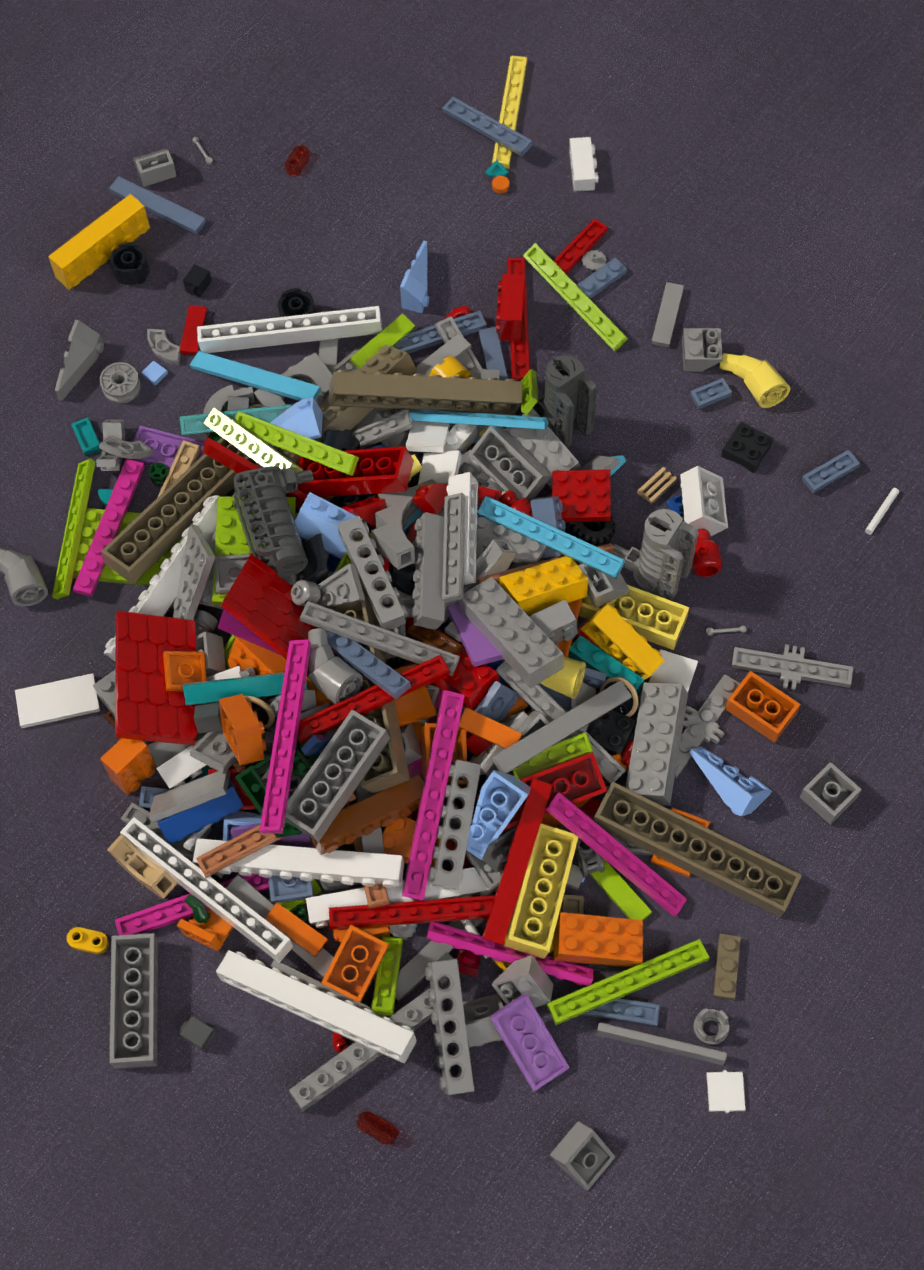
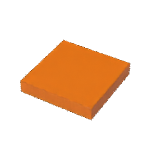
(183, 668)

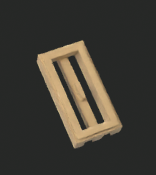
(667, 475)

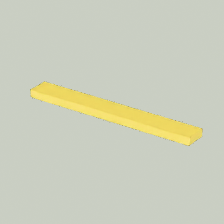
(511, 104)

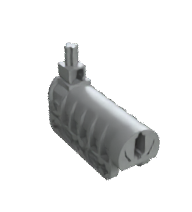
(662, 553)

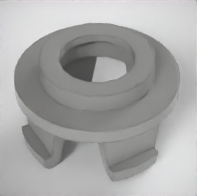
(719, 1017)

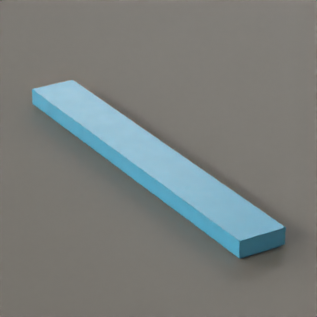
(254, 377)
(479, 419)
(551, 537)

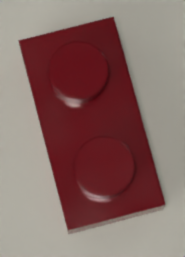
(468, 962)

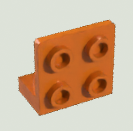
(210, 933)

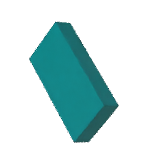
(86, 436)

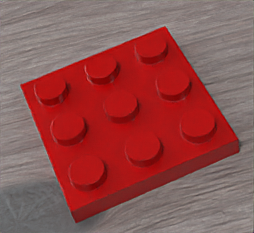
(583, 494)

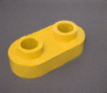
(87, 939)

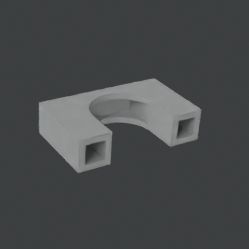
(309, 370)

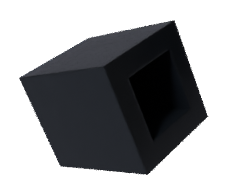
(197, 280)

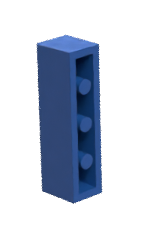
(197, 817)

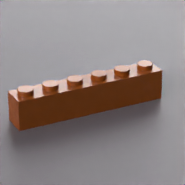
(372, 814)

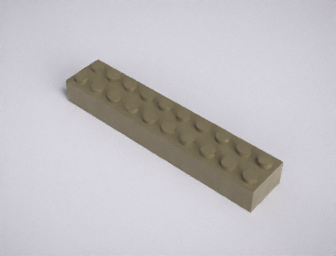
(424, 392)
(339, 418)
(168, 516)
(391, 764)
(697, 849)

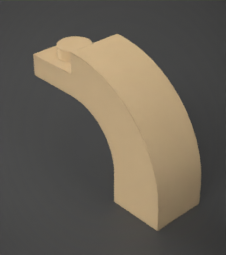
(141, 868)

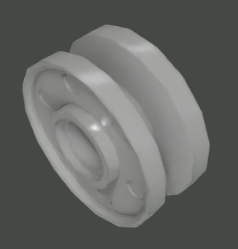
(119, 373)

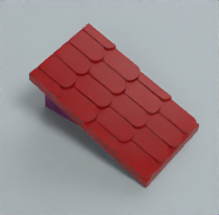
(262, 609)
(141, 699)

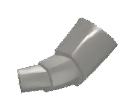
(22, 578)
(331, 673)

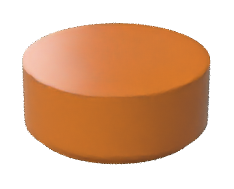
(500, 184)

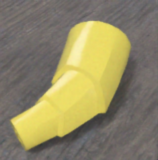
(760, 378)
(569, 679)

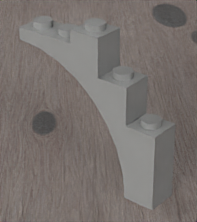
(390, 525)
(494, 559)

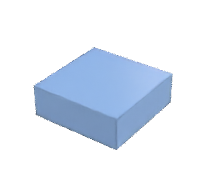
(154, 373)

